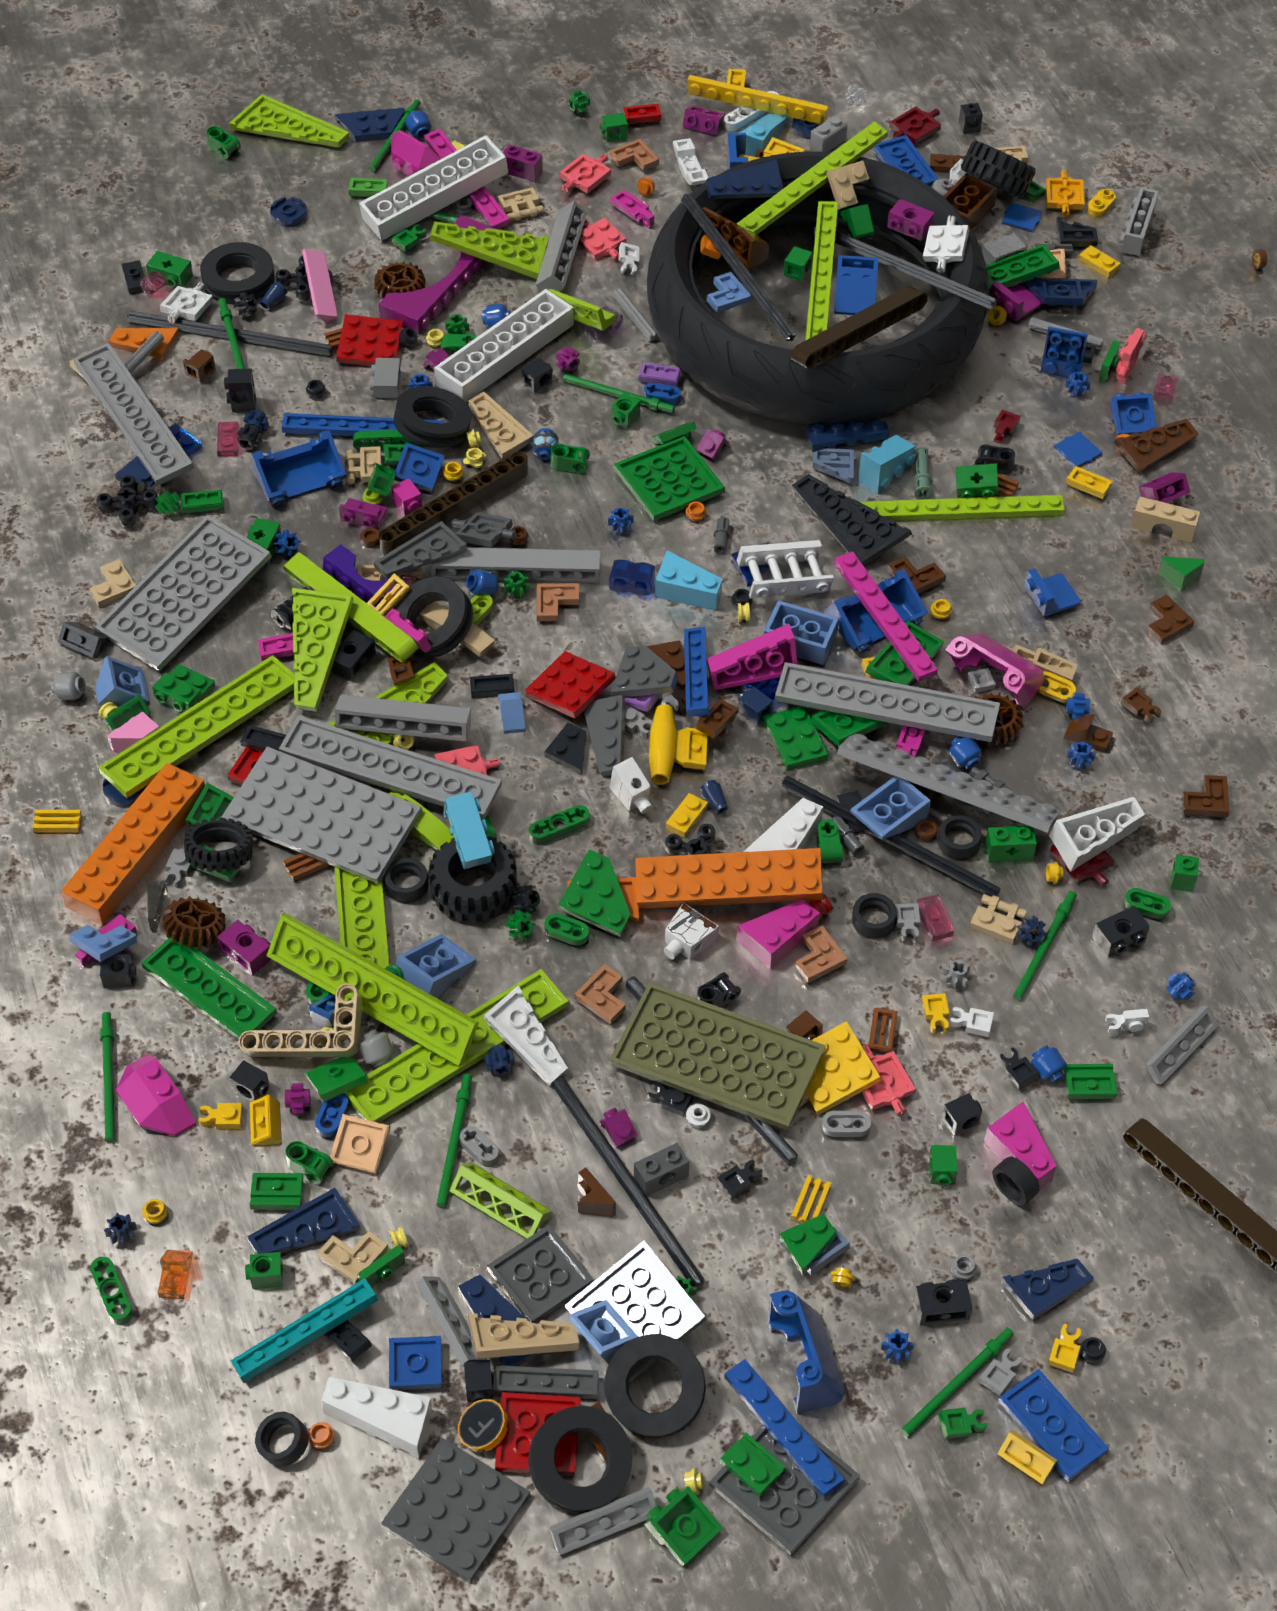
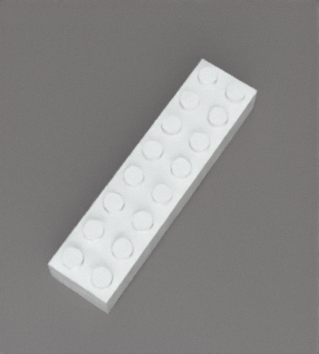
(433, 188)
(504, 345)

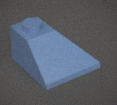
(120, 683)

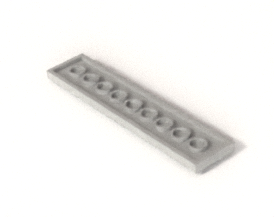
(133, 414)
(887, 702)
(386, 764)
(954, 784)

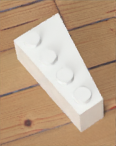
(792, 830)
(1095, 830)
(380, 1412)

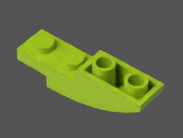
(428, 827)

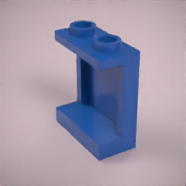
(735, 147)

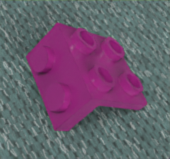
(1015, 300)

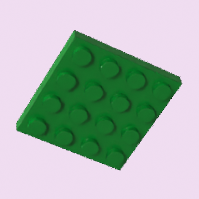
(669, 478)

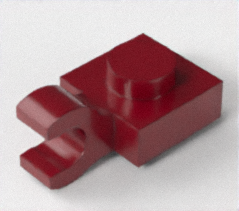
(1005, 423)

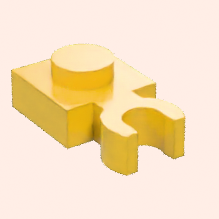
(936, 1009)
(225, 1116)
(1065, 1351)

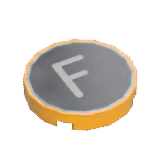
(483, 1425)

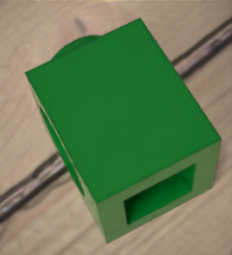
(614, 127)
(797, 263)
(625, 410)
(381, 479)
(1184, 873)
(943, 1164)
(269, 1279)

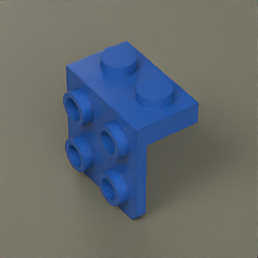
(1051, 593)

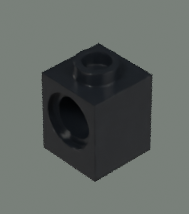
(970, 118)
(537, 375)
(113, 979)
(249, 1081)
(962, 1114)
(478, 1380)

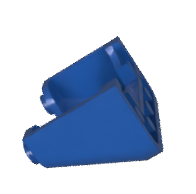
(299, 469)
(857, 624)
(819, 1375)

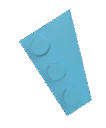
(885, 463)
(687, 583)
(468, 829)

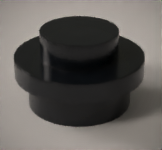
(408, 337)
(315, 389)
(741, 596)
(1093, 1350)

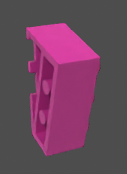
(777, 932)
(1019, 1137)

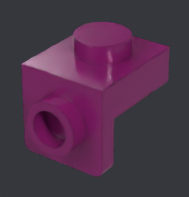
(435, 358)
(711, 443)
(618, 1126)

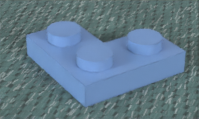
(730, 293)
(102, 945)

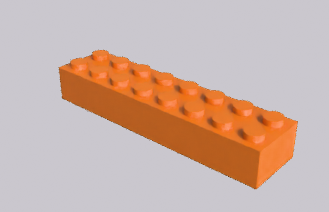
(132, 845)
(729, 878)

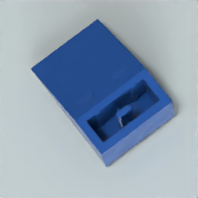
(855, 284)
(1063, 352)

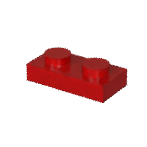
(642, 113)

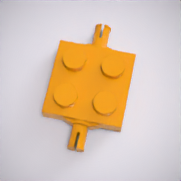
(1065, 193)

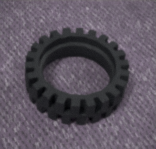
(213, 858)

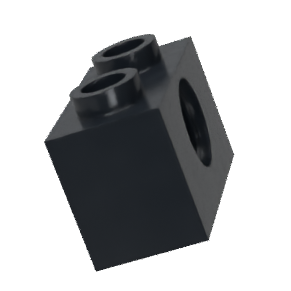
(241, 390)
(353, 655)
(1132, 929)
(932, 1311)

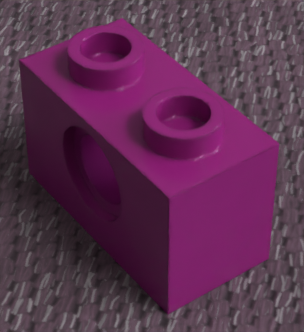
(523, 163)
(910, 219)
(1166, 487)
(249, 958)

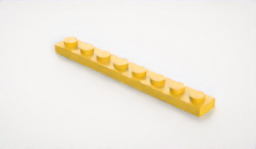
(757, 99)

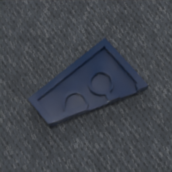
(1047, 1287)

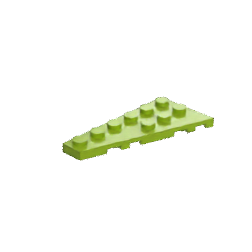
(279, 120)
(496, 246)
(316, 638)
(418, 690)

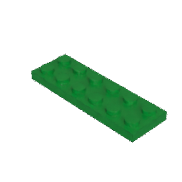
(209, 988)

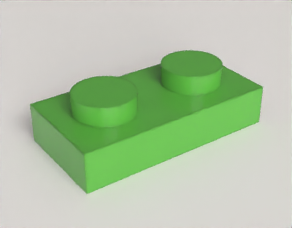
(366, 186)

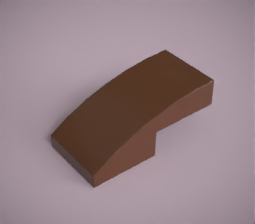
(401, 671)

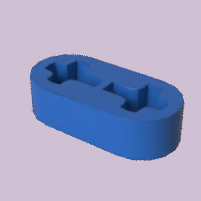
(663, 392)

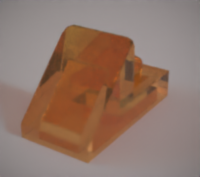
(174, 1273)

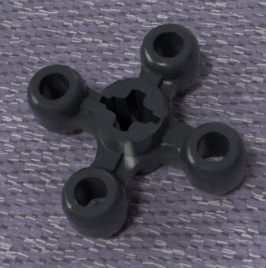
(300, 278)
(127, 501)
(696, 846)

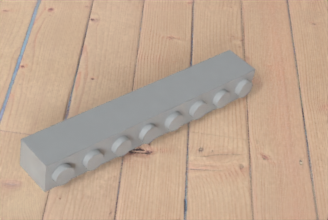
(536, 564)

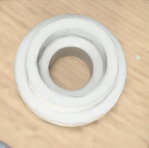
(698, 1121)

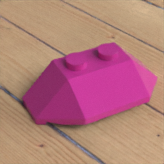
(410, 154)
(154, 1098)

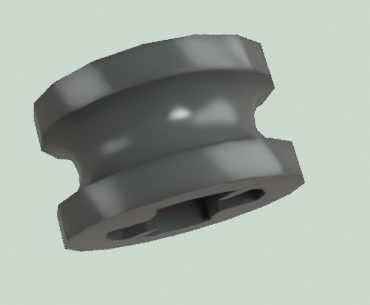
(464, 206)

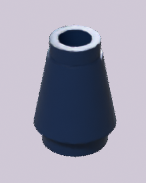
(273, 296)
(714, 795)

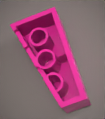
(753, 660)

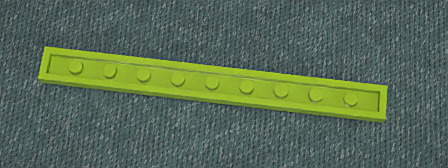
(813, 178)
(822, 268)
(969, 507)

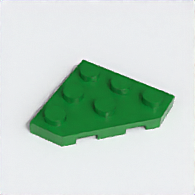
(596, 895)

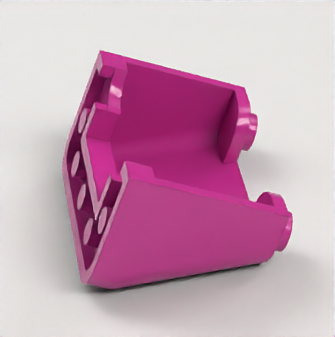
(1020, 674)

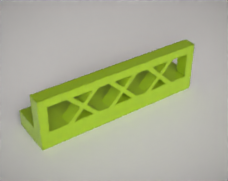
(587, 312)
(504, 1192)

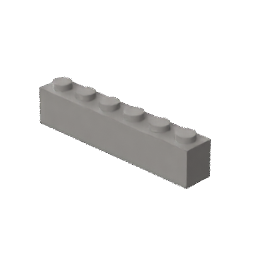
(561, 247)
(403, 717)

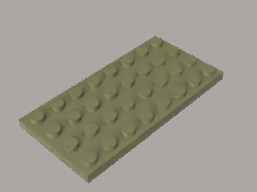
(718, 1055)

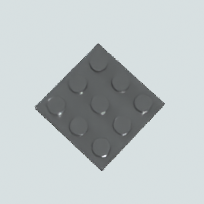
(539, 1274)

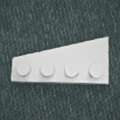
(520, 1029)

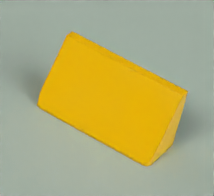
(265, 1121)

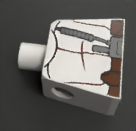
(689, 933)

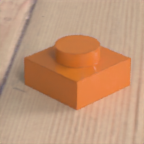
(708, 248)

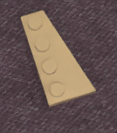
(500, 427)
(519, 1337)

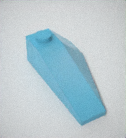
(762, 131)

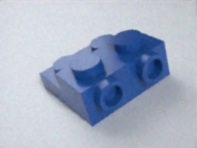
(1132, 413)

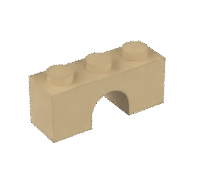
(1179, 519)

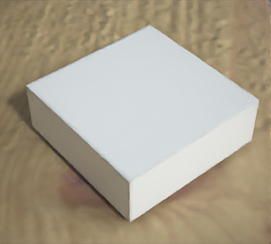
(981, 680)

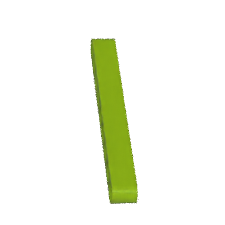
(361, 614)

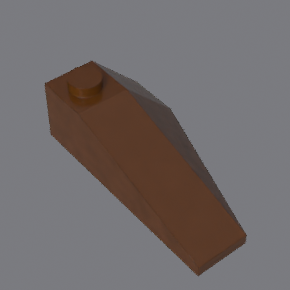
(744, 243)

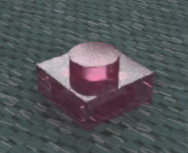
(1165, 385)

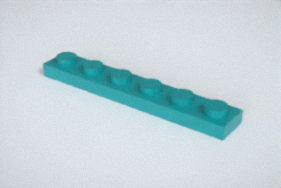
(304, 1330)

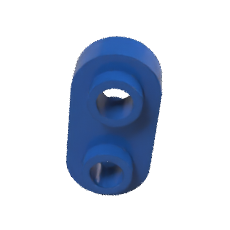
(331, 1116)

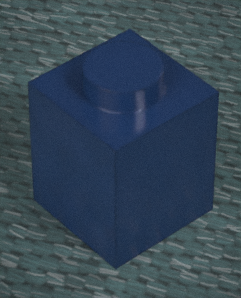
(754, 705)

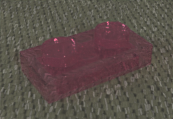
(227, 439)
(935, 917)

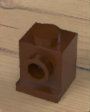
(199, 366)
(805, 1026)

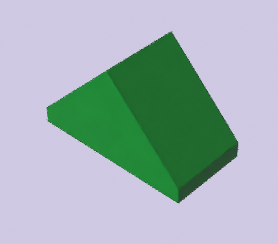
(858, 221)
(1181, 570)

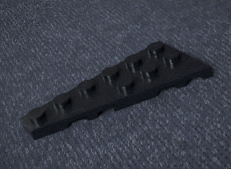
(850, 521)

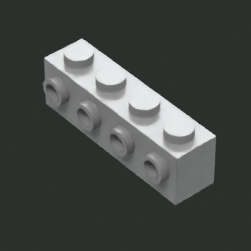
(1139, 221)

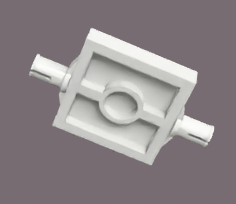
(946, 243)
(186, 303)

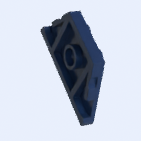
(370, 124)
(1061, 291)

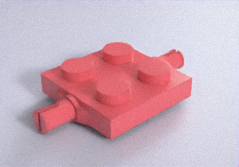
(585, 173)
(601, 239)
(1130, 354)
(469, 759)
(894, 1083)

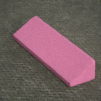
(320, 285)

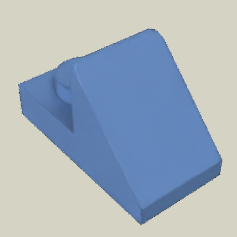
(511, 712)

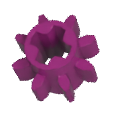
(567, 359)
(297, 1098)

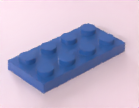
(904, 156)
(1053, 1424)

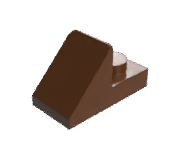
(719, 720)
(1084, 730)
(596, 1198)

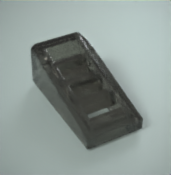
(156, 899)

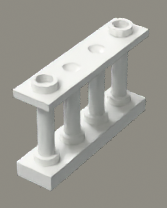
(784, 553)

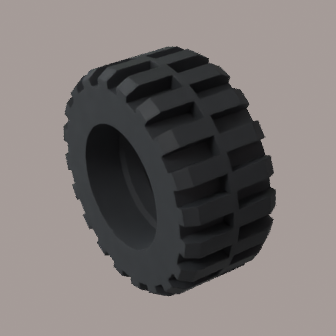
(998, 168)
(472, 902)

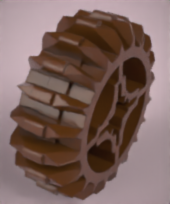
(398, 279)
(1007, 712)
(193, 922)

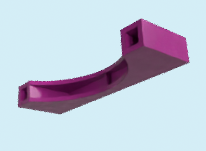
(423, 305)

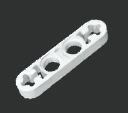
(734, 120)

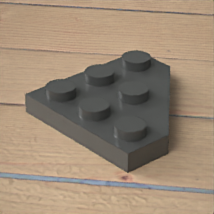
(643, 674)

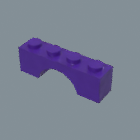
(341, 566)

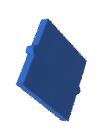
(1022, 217)
(1078, 449)

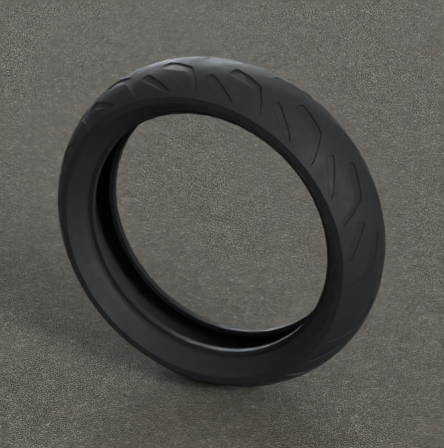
(851, 384)

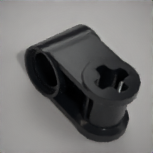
(1002, 456)
(719, 991)

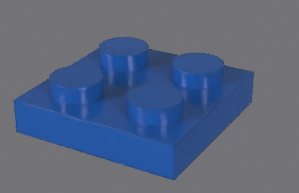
(419, 466)
(415, 1363)

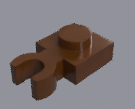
(1140, 703)

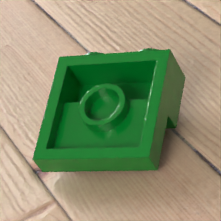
(182, 688)
(682, 1524)

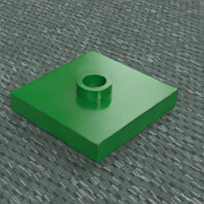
(336, 1077)

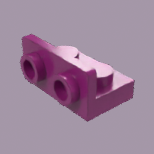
(702, 119)
(362, 513)

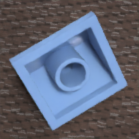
(603, 1328)

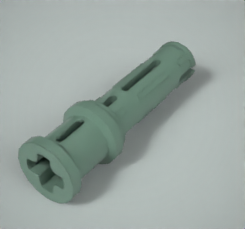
(922, 479)

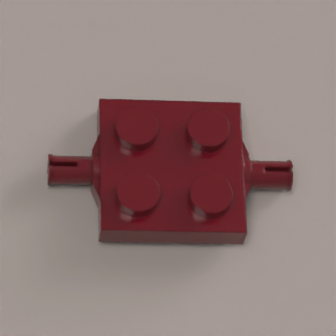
(916, 124)
(1091, 869)

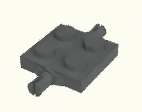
(484, 529)

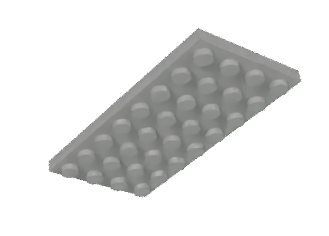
(183, 592)
(323, 814)

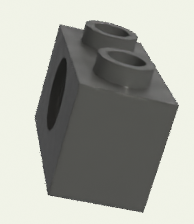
(661, 1169)

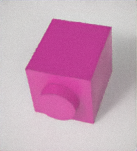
(406, 496)

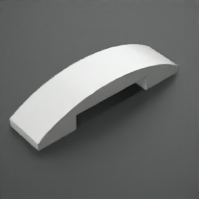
(688, 162)

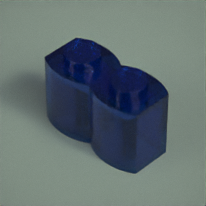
(632, 577)

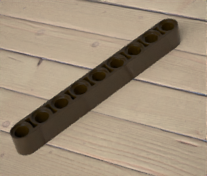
(858, 327)
(455, 501)
(1204, 1190)

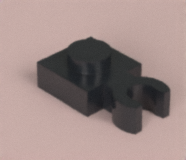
(1019, 1071)
(672, 1099)
(737, 1181)

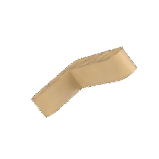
(313, 1037)

